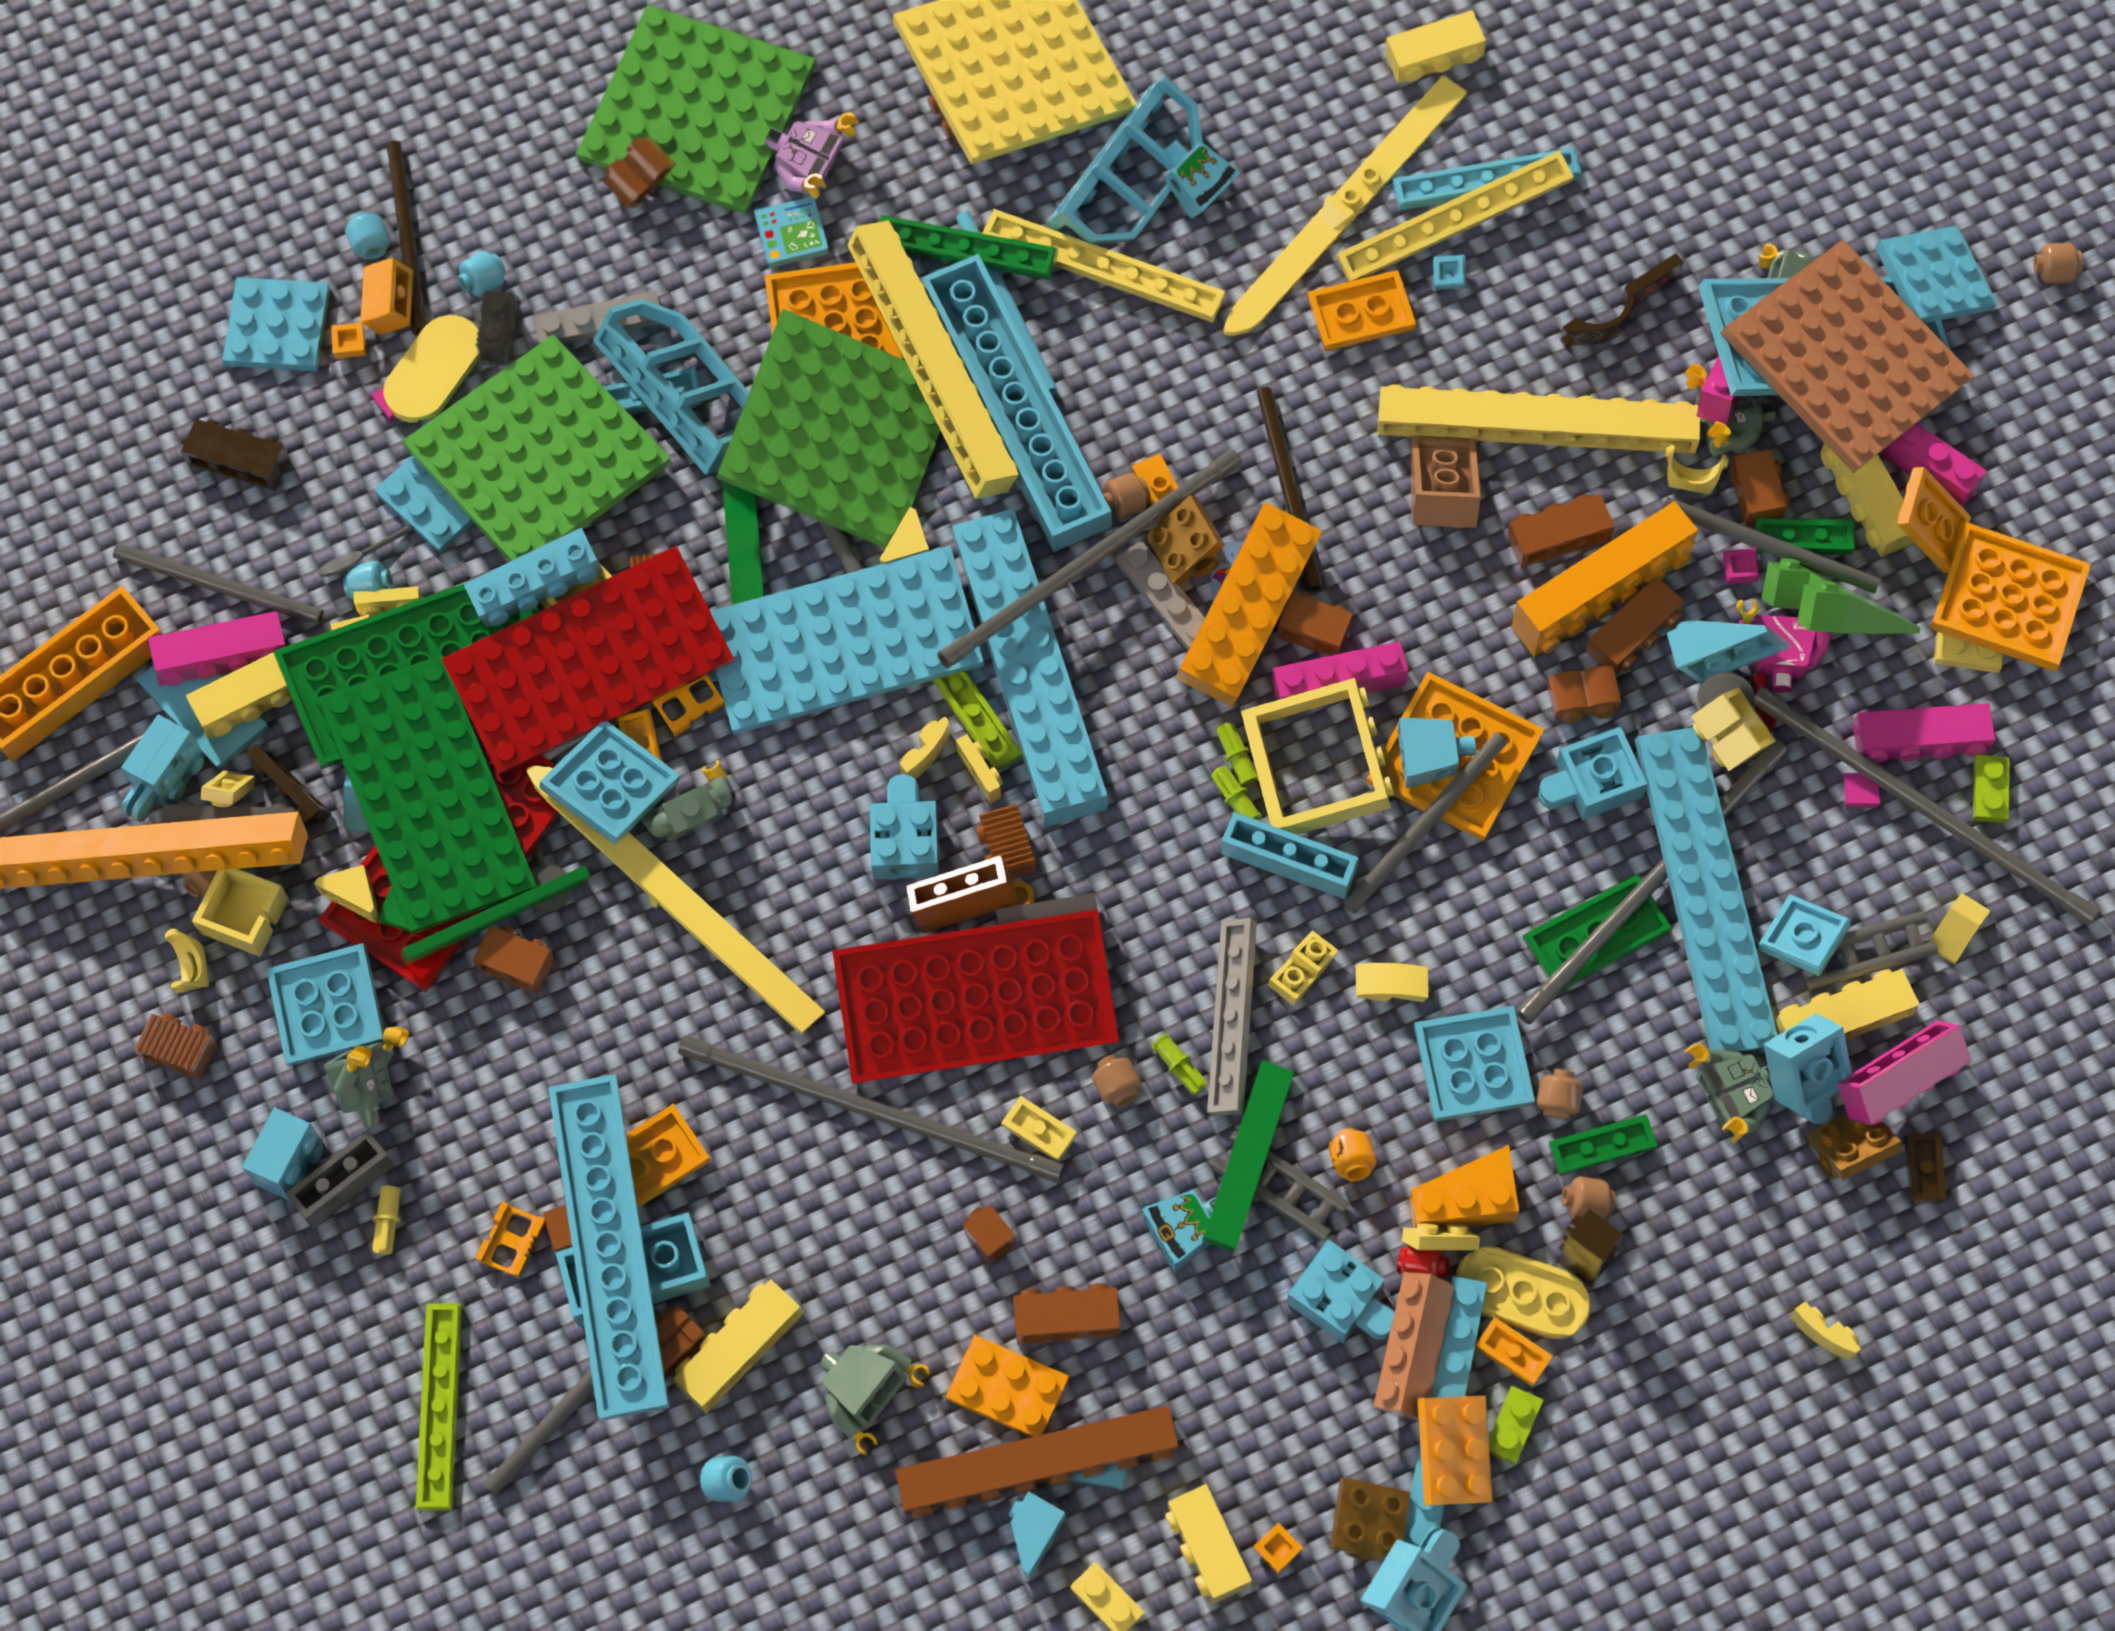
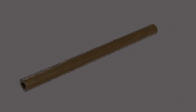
(406, 232)
(1286, 476)

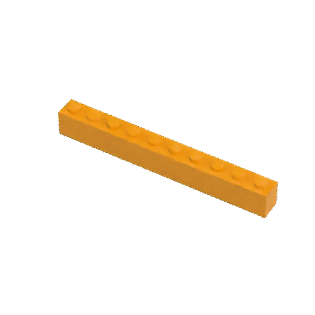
(152, 850)

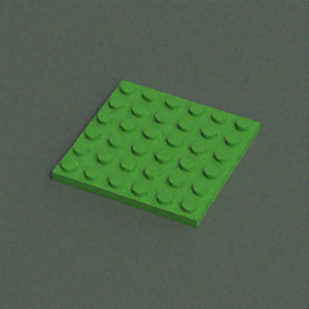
(703, 101)
(832, 431)
(536, 451)

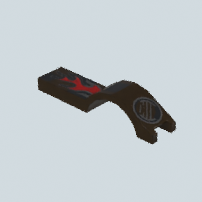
(1584, 333)

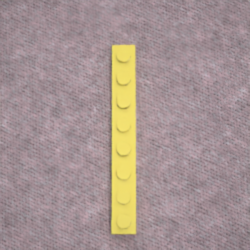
(1455, 217)
(1114, 268)

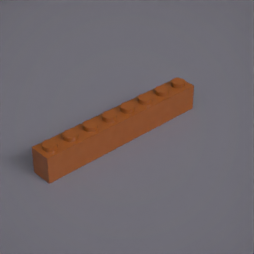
(1036, 1461)

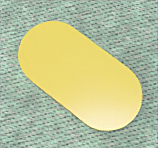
(432, 369)
(1528, 1292)

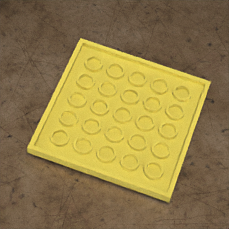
(1013, 70)

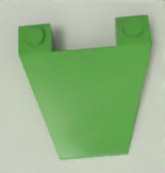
(1827, 605)

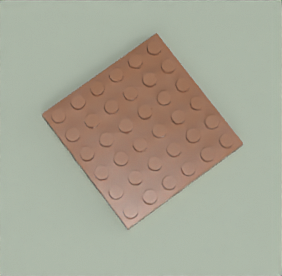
(1847, 355)

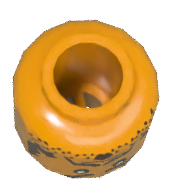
(1352, 1154)

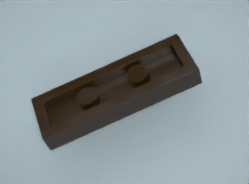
(288, 785)

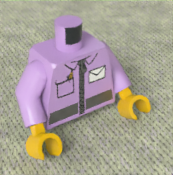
(809, 152)

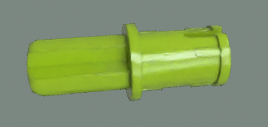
(1237, 754)
(1233, 792)
(1179, 1064)

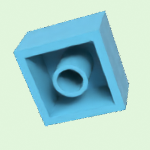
(283, 1153)

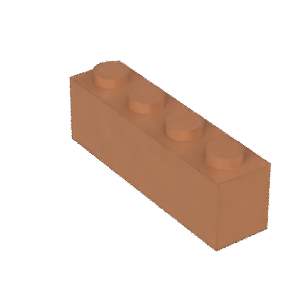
(1414, 1344)

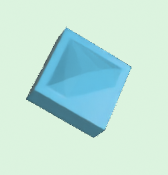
(1449, 272)

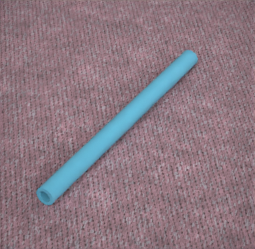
(967, 223)

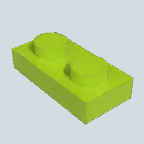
(1991, 789)
(1513, 1424)

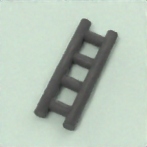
(1885, 957)
(1300, 1183)

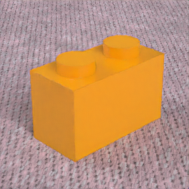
(386, 296)

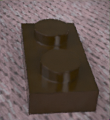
(1925, 1168)

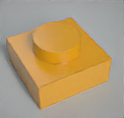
(348, 340)
(1278, 1548)

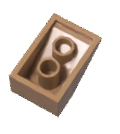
(1444, 482)

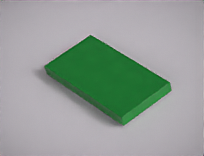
(1561, 936)

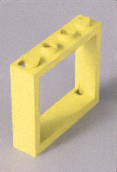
(1334, 812)

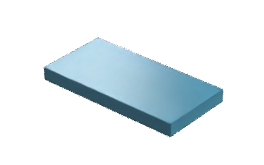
(175, 704)

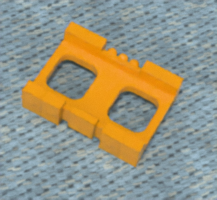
(693, 709)
(500, 1236)

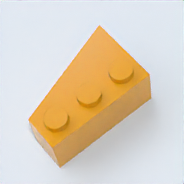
(1469, 1195)

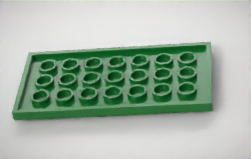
(374, 648)
(426, 794)

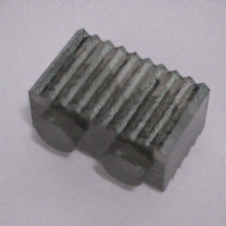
(497, 328)

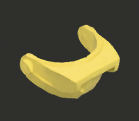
(1693, 479)
(186, 947)

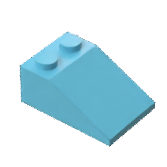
(1721, 647)

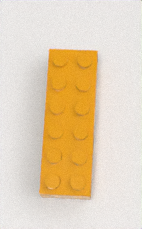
(1604, 580)
(1248, 604)
(72, 670)

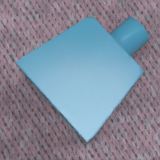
(1430, 749)

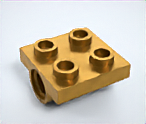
(1186, 542)
(1852, 1146)
(1368, 1519)

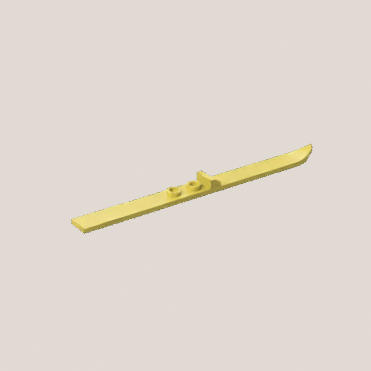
(1343, 207)
(697, 918)

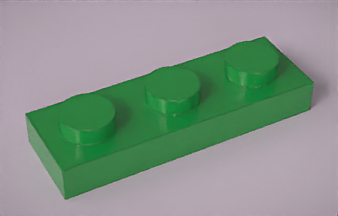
(1813, 535)
(1602, 1145)

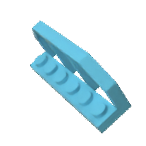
(1117, 146)
(657, 392)

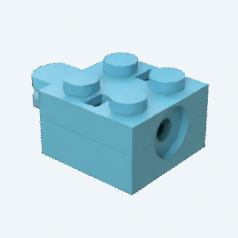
(160, 767)
(1594, 775)
(903, 828)
(1807, 1066)
(1344, 1293)
(1414, 1584)

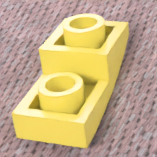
(932, 741)
(1302, 968)
(1391, 980)
(1836, 1339)

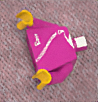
(1805, 650)

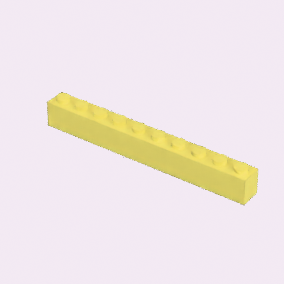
(933, 360)
(1538, 419)

